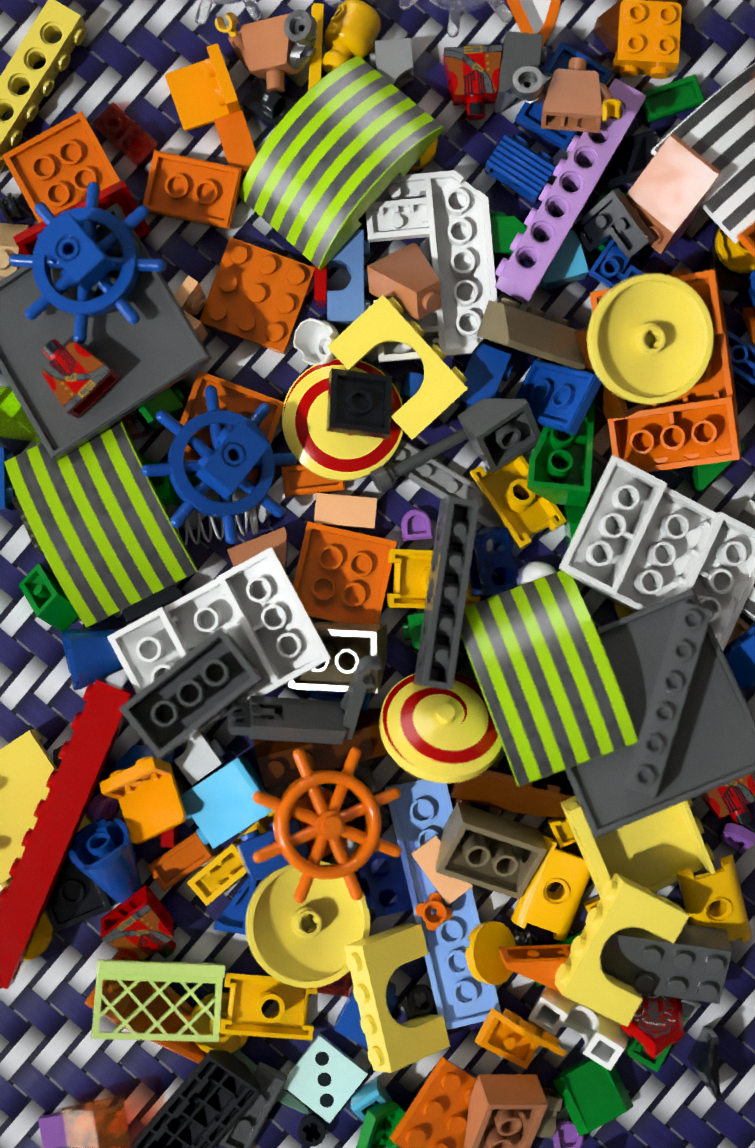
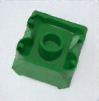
(591, 1094)

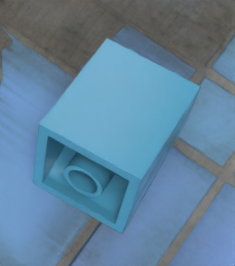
(224, 802)

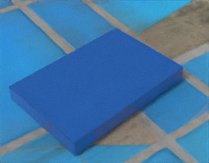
(531, 113)
(558, 395)

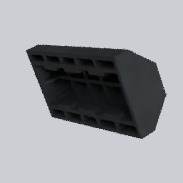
(202, 1105)

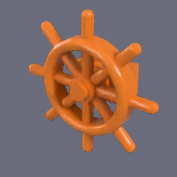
(324, 824)

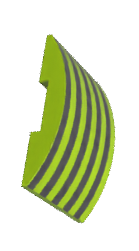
(335, 158)
(100, 523)
(545, 677)

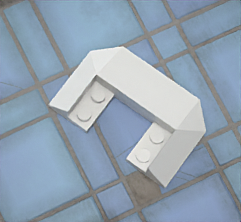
(460, 252)

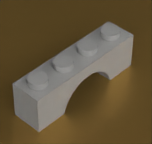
(394, 62)

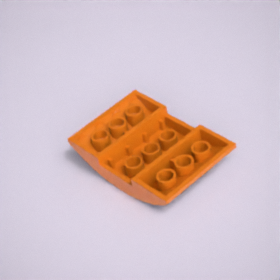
(700, 423)

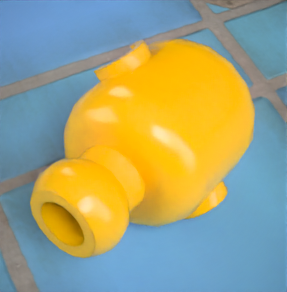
(350, 33)

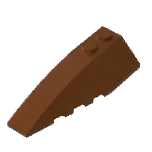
(277, 760)
(500, 792)

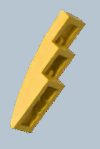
(225, 866)

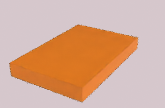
(193, 190)

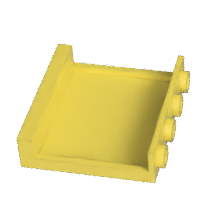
(23, 783)
(644, 850)

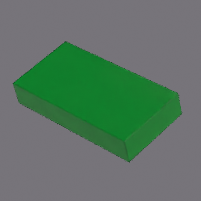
(672, 99)

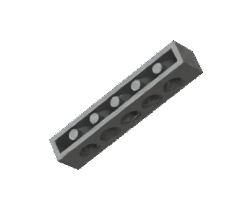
(446, 592)
(667, 700)

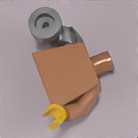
(273, 45)
(570, 96)

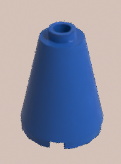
(89, 655)
(107, 857)

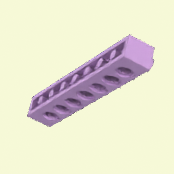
(522, 281)

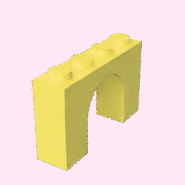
(385, 324)
(620, 907)
(371, 966)

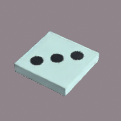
(324, 1078)

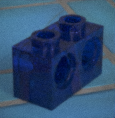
(485, 562)
(392, 879)

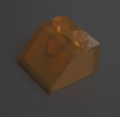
(97, 1124)

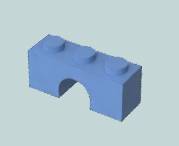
(348, 304)

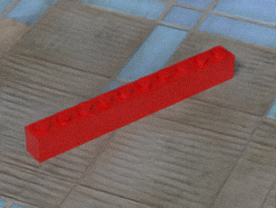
(58, 822)

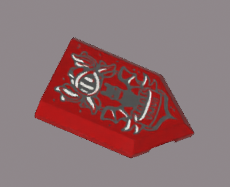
(657, 1023)

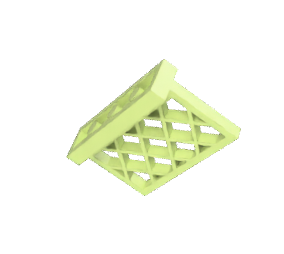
(158, 972)

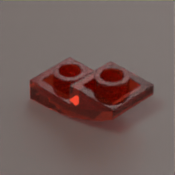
(124, 134)

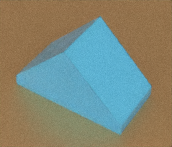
(567, 265)
(368, 1096)

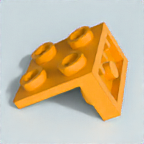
(203, 91)

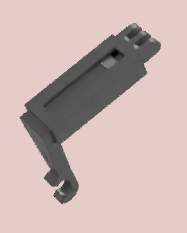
(304, 718)

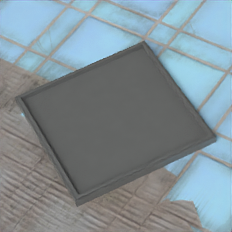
(144, 354)
(712, 736)

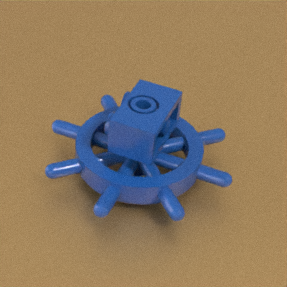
(73, 247)
(224, 467)

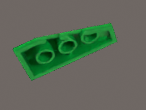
(563, 464)

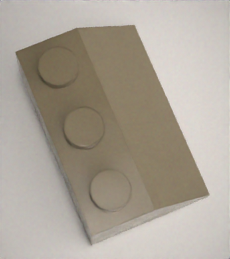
(531, 333)
(346, 646)
(489, 850)

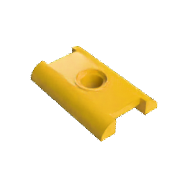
(521, 517)
(412, 579)
(725, 889)
(553, 909)
(245, 1008)

